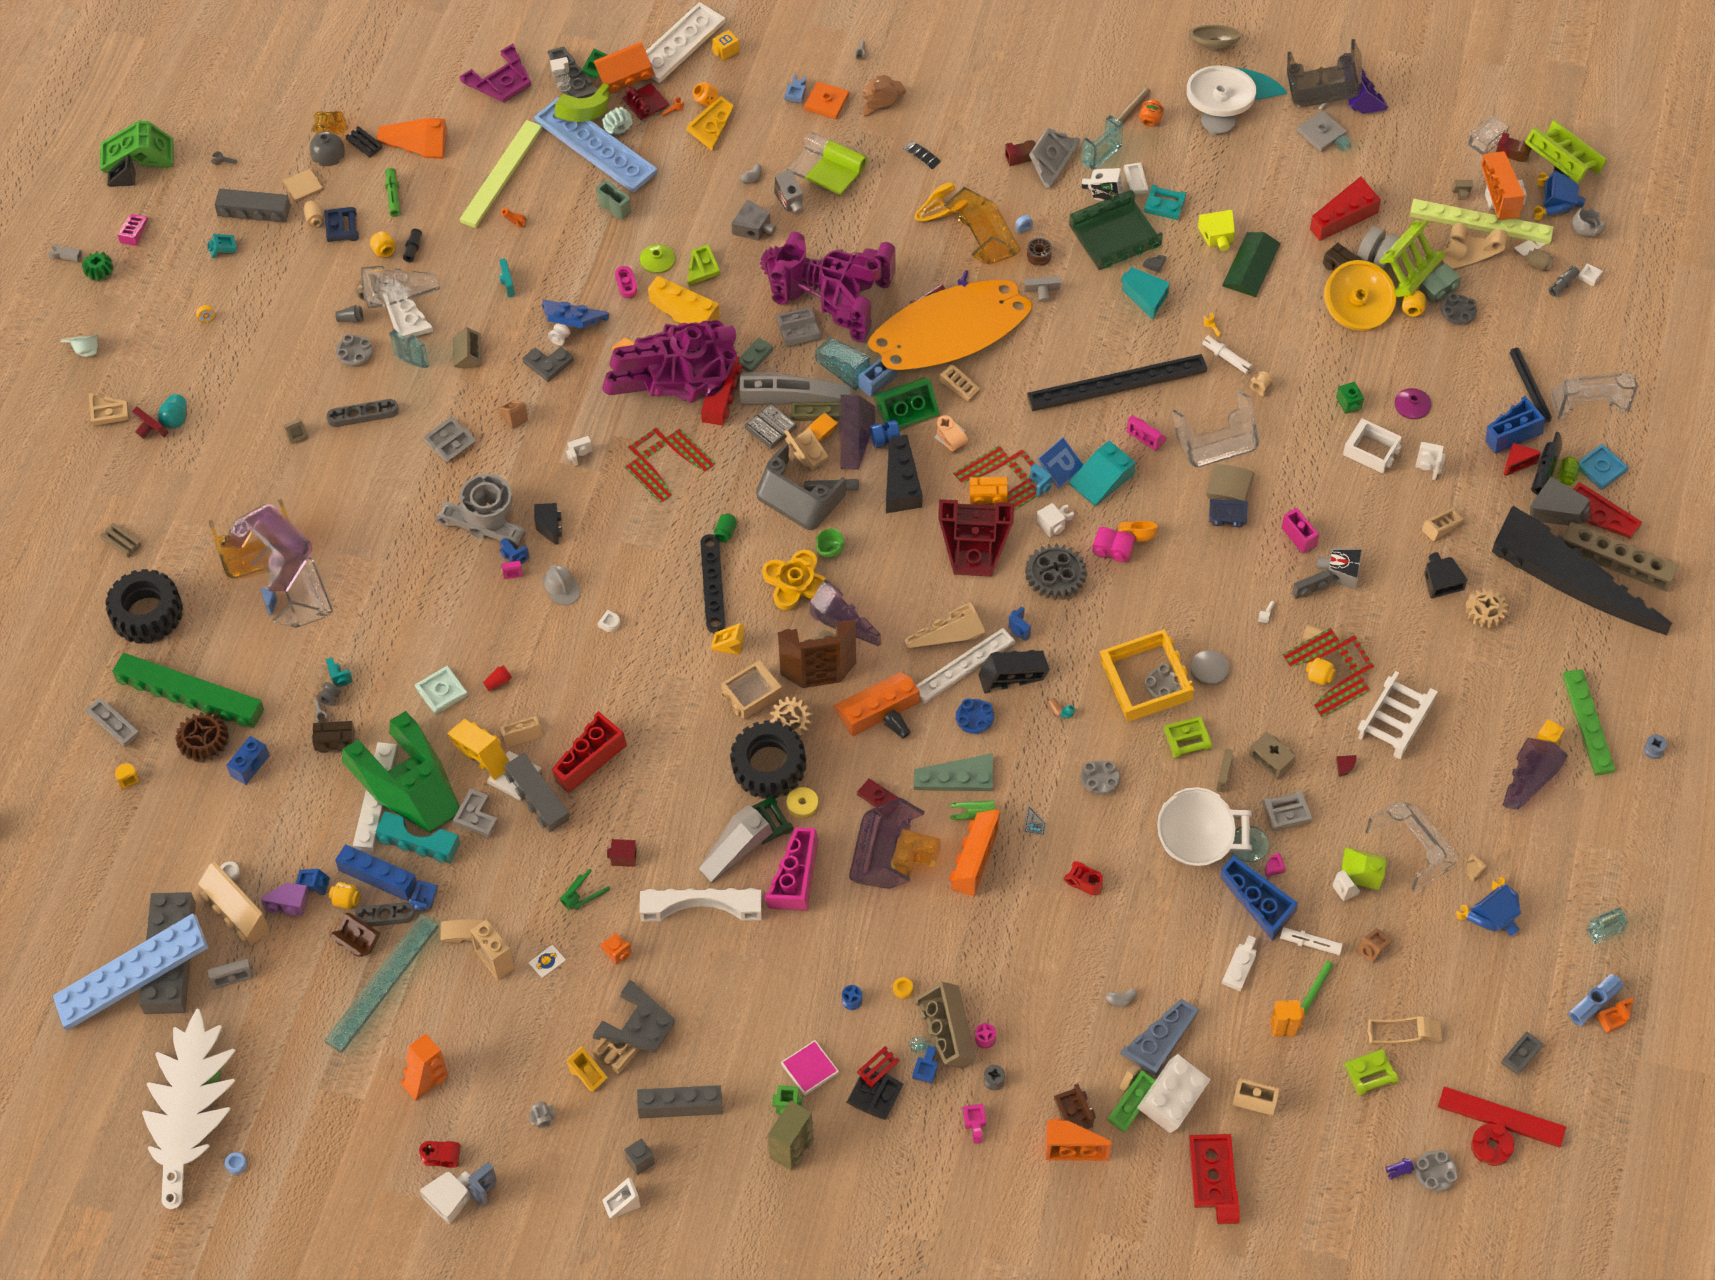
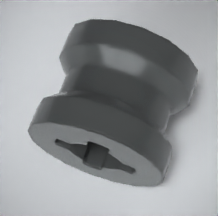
(328, 693)
(994, 1082)

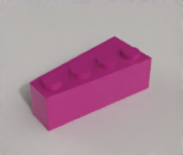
(795, 874)

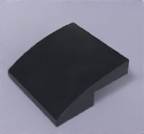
(875, 1099)

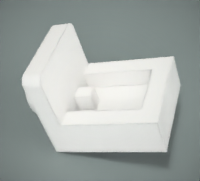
(1344, 886)

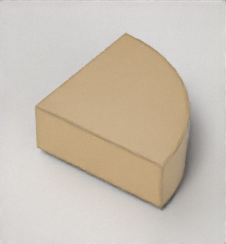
(1474, 867)
(1130, 1074)

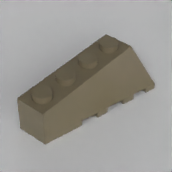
(948, 1023)

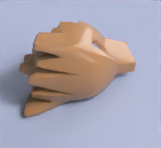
(881, 93)

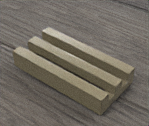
(105, 536)
(1224, 770)

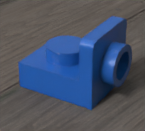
(314, 880)

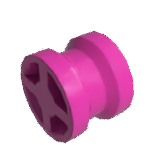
(987, 1031)

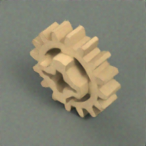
(1486, 608)
(792, 710)

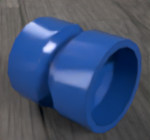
(881, 433)

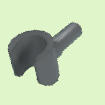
(219, 157)

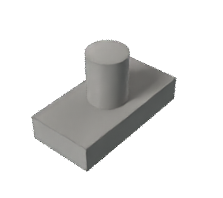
(1043, 286)

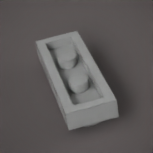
(112, 722)

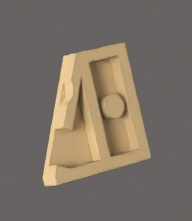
(107, 410)

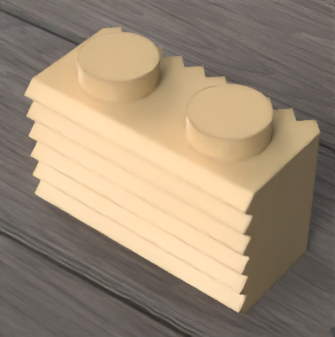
(1256, 1096)

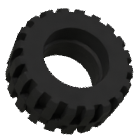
(137, 587)
(764, 736)

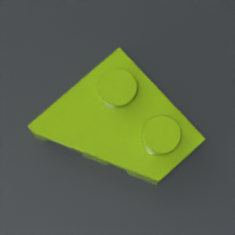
(702, 265)

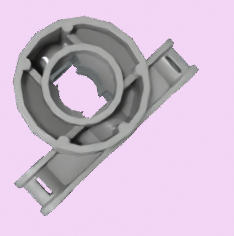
(478, 517)

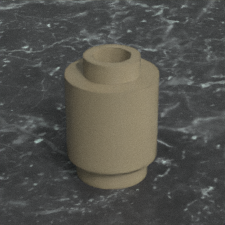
(1539, 259)

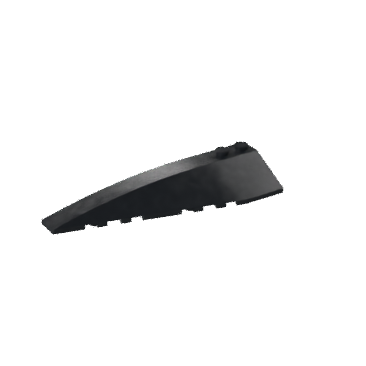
(1537, 551)

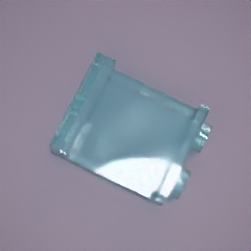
(1106, 145)

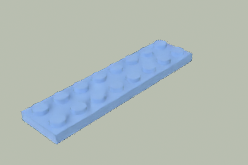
(599, 148)
(130, 971)

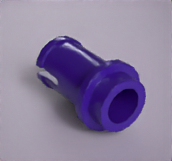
(1400, 1168)

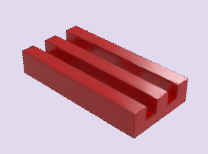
(888, 1056)

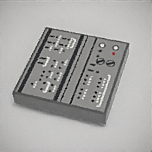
(770, 426)

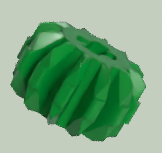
(97, 266)

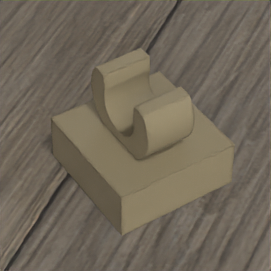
(1462, 188)
(295, 430)

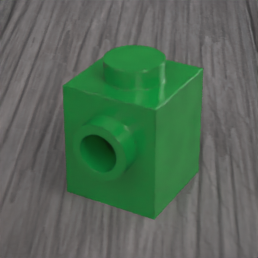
(1350, 397)

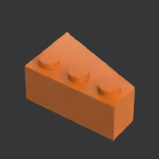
(424, 1067)

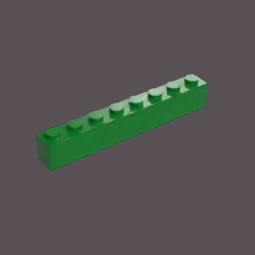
(188, 690)

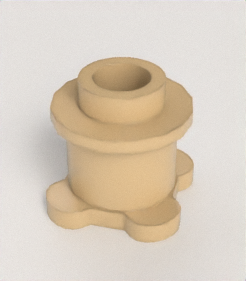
(1262, 382)

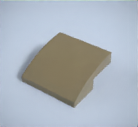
(1230, 483)

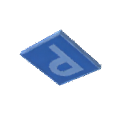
(1060, 462)

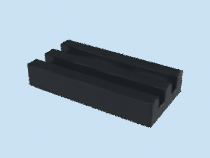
(368, 138)

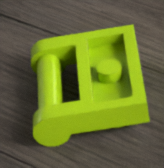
(1186, 731)
(1369, 1066)

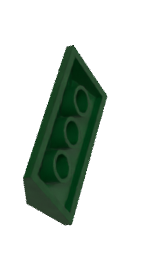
(1251, 263)

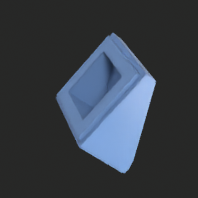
(270, 600)

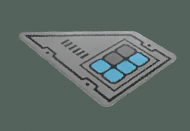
(1034, 823)

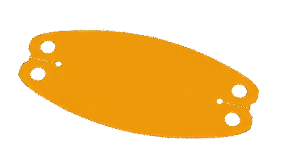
(949, 324)

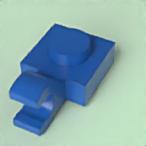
(926, 1067)

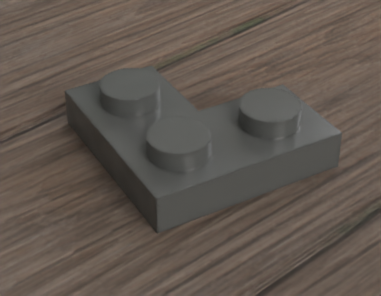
(548, 366)

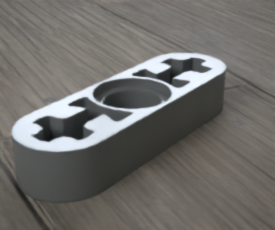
(399, 907)

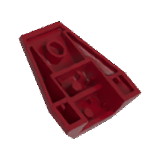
(974, 535)

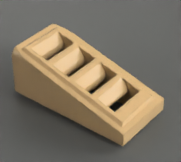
(952, 374)
(1435, 532)

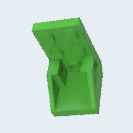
(142, 137)

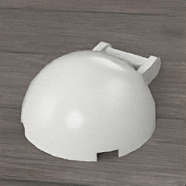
(1200, 827)

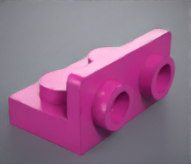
(1145, 433)

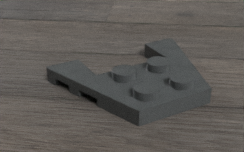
(646, 1025)

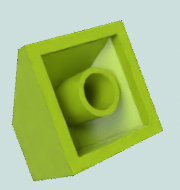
(1364, 867)

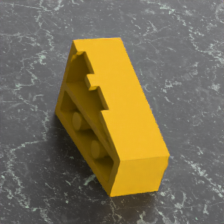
(481, 746)

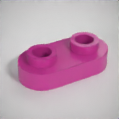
(626, 283)

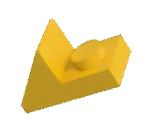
(729, 639)
(586, 1069)

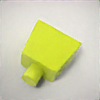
(1217, 229)

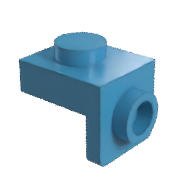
(1042, 478)

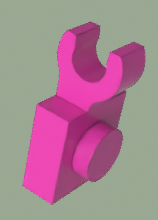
(975, 1118)

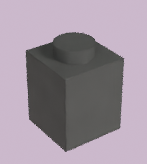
(639, 1156)

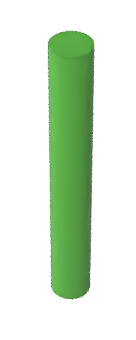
(1317, 985)

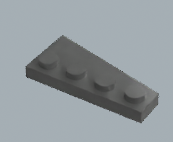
(580, 85)

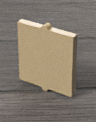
(302, 185)

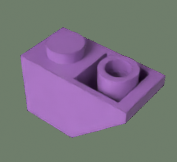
(287, 899)

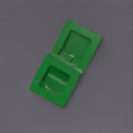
(589, 67)

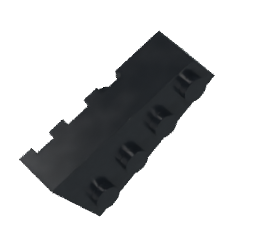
(902, 479)

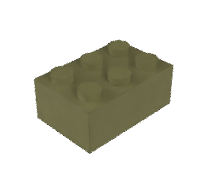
(791, 1135)

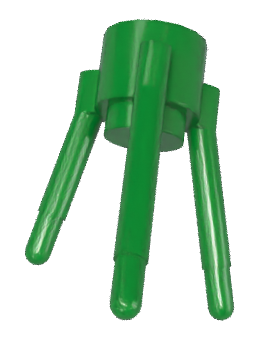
(571, 897)

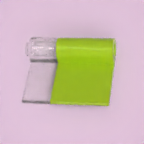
(828, 163)

